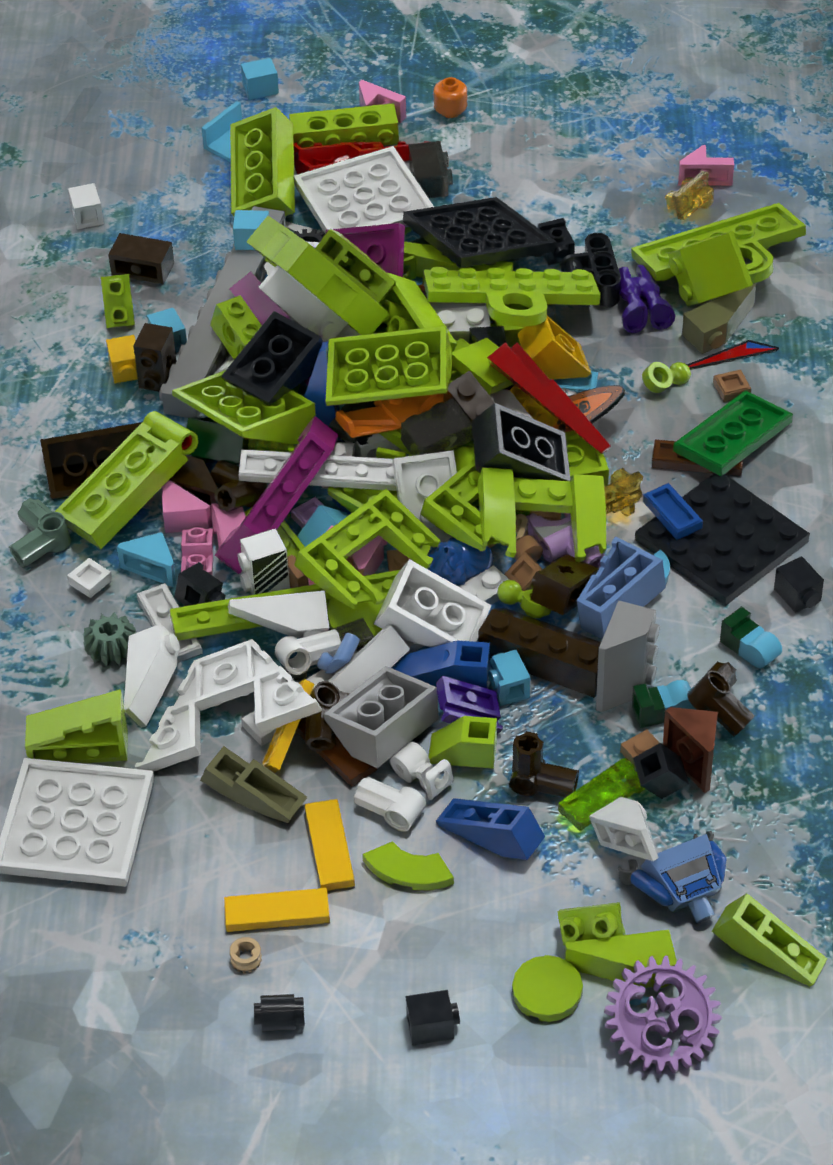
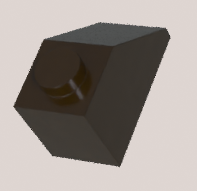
(196, 480)

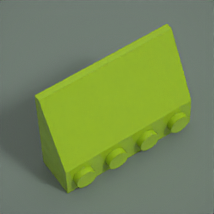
(388, 365)
(246, 414)

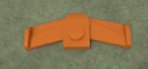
(386, 415)

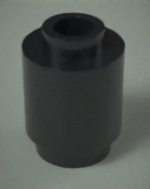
(279, 1012)

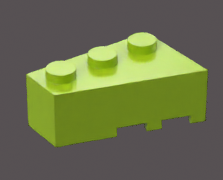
(80, 731)

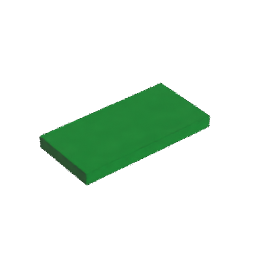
(732, 433)

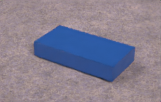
(672, 511)

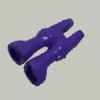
(636, 313)

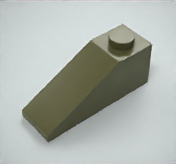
(717, 320)

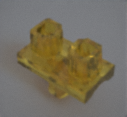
(692, 195)
(623, 492)

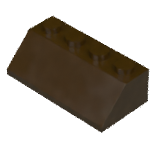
(76, 456)
(544, 649)

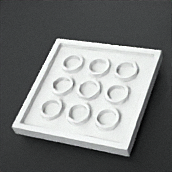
(362, 191)
(74, 821)

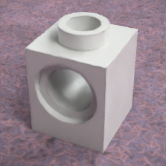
(85, 206)

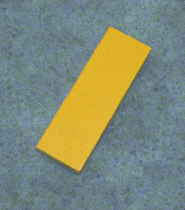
(282, 738)
(329, 845)
(276, 909)

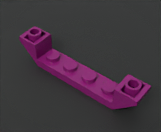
(283, 491)

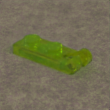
(600, 792)

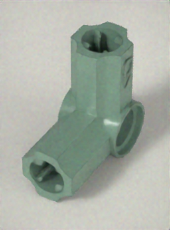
(47, 533)

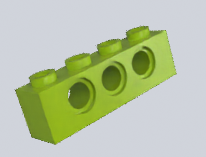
(352, 124)
(235, 325)

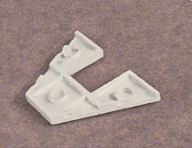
(217, 680)

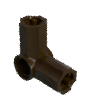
(232, 492)
(714, 695)
(317, 731)
(533, 774)

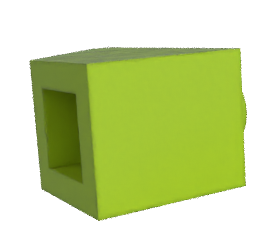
(466, 742)

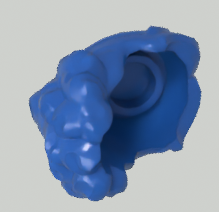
(459, 561)

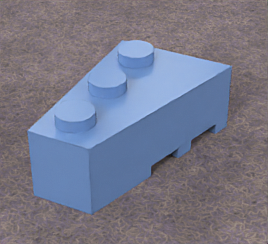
(624, 576)

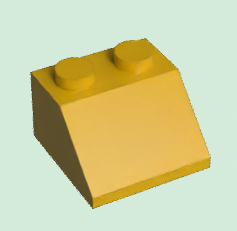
(554, 350)

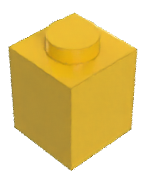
(122, 358)

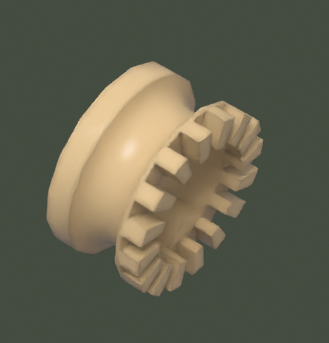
(245, 964)

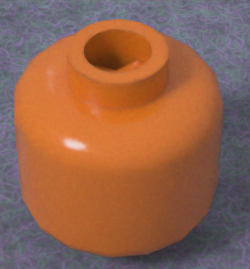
(450, 97)

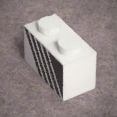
(263, 563)

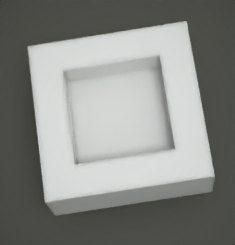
(89, 577)

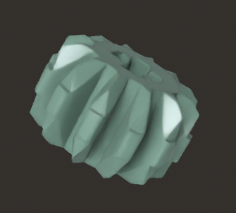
(108, 638)

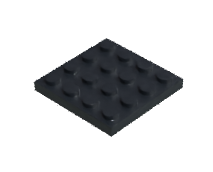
(479, 232)
(737, 543)

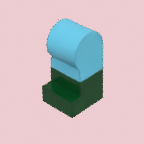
(749, 639)
(651, 703)

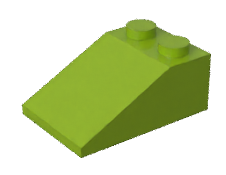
(709, 268)

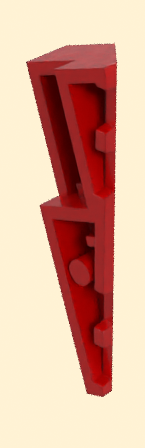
(319, 156)
(526, 375)

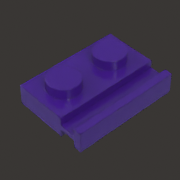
(465, 699)

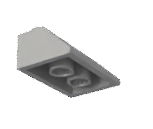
(626, 654)
(383, 715)

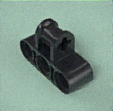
(601, 262)

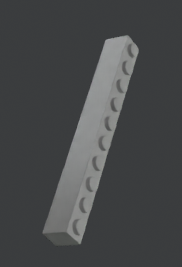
(204, 350)

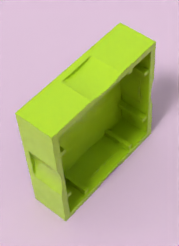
(318, 275)

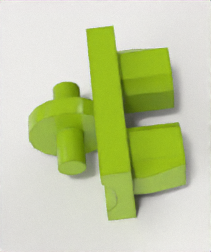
(117, 301)
(590, 922)

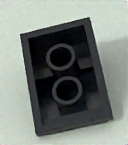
(275, 359)
(519, 443)

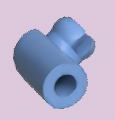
(341, 657)

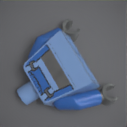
(682, 876)

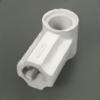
(308, 650)
(397, 806)

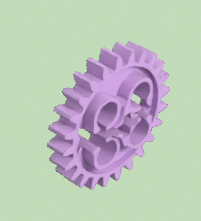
(633, 1026)

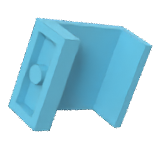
(217, 131)

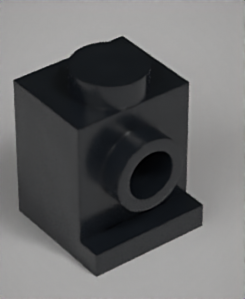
(565, 244)
(197, 586)

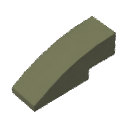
(252, 786)

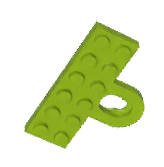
(754, 233)
(512, 287)

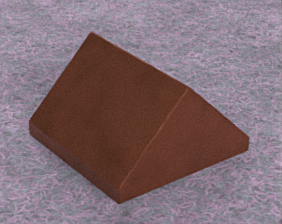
(692, 737)

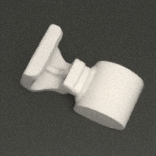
(414, 763)

